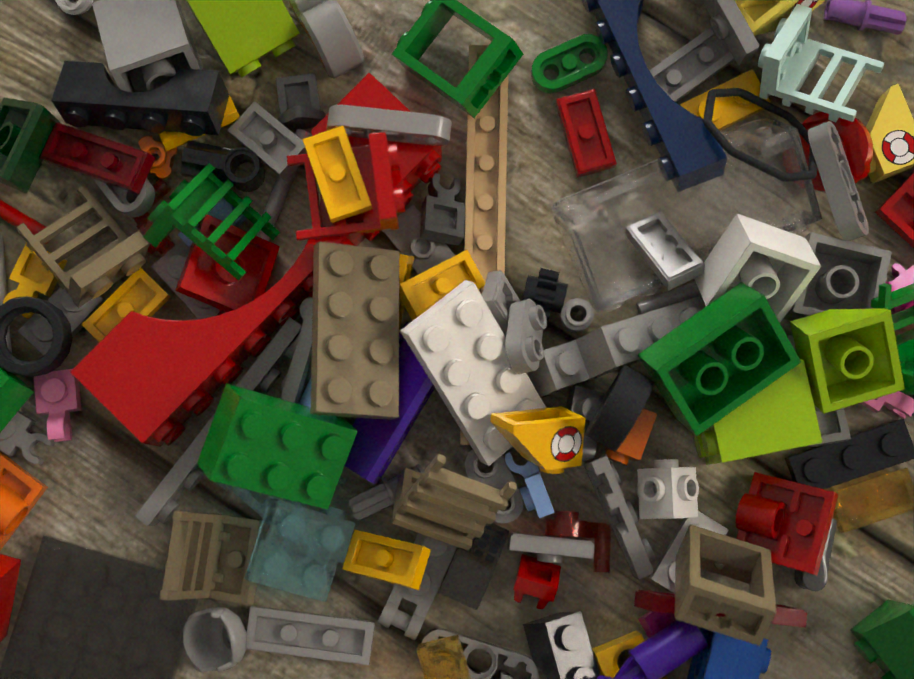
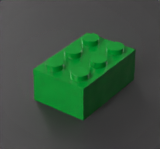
(719, 358)
(276, 447)

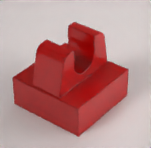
(537, 580)

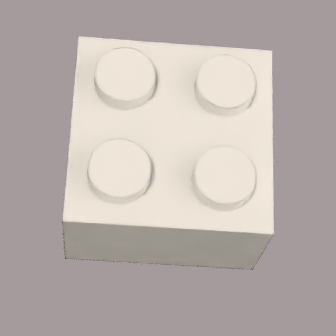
(763, 259)

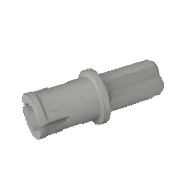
(376, 498)

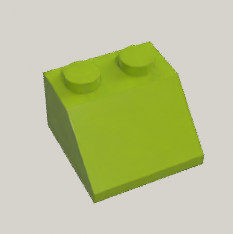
(848, 356)

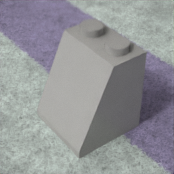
(145, 42)

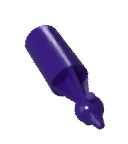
(662, 652)

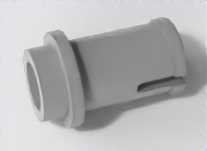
(576, 305)

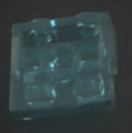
(299, 548)

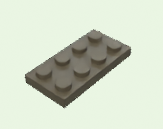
(355, 332)

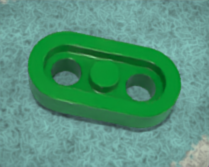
(567, 64)

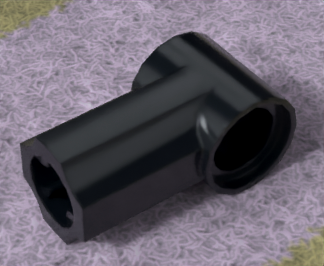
(225, 160)

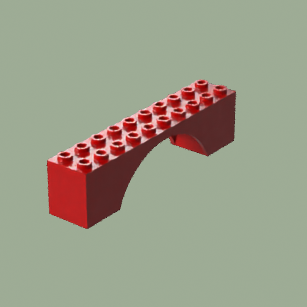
(166, 370)

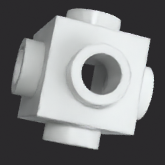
(667, 491)

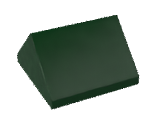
(23, 136)

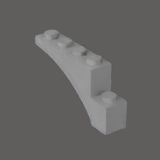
(607, 348)

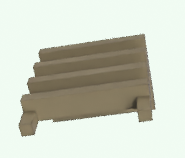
(100, 270)
(447, 504)
(210, 557)

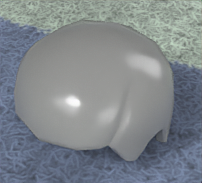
(214, 639)

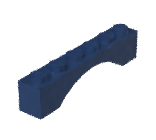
(684, 143)

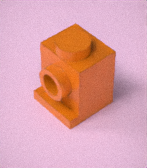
(636, 440)

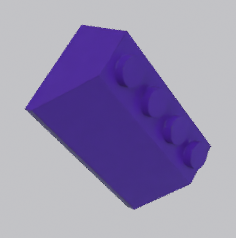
(381, 438)

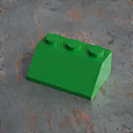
(888, 639)

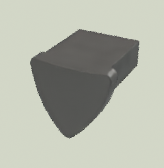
(299, 101)

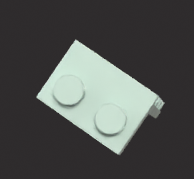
(792, 58)

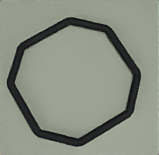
(707, 121)

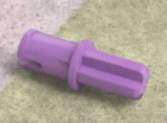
(865, 15)

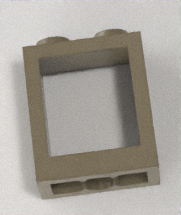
(700, 599)

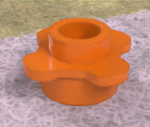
(163, 166)

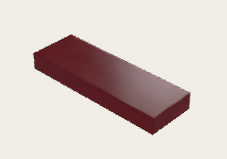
(97, 158)

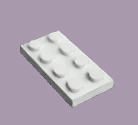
(470, 368)

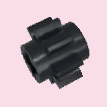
(546, 291)

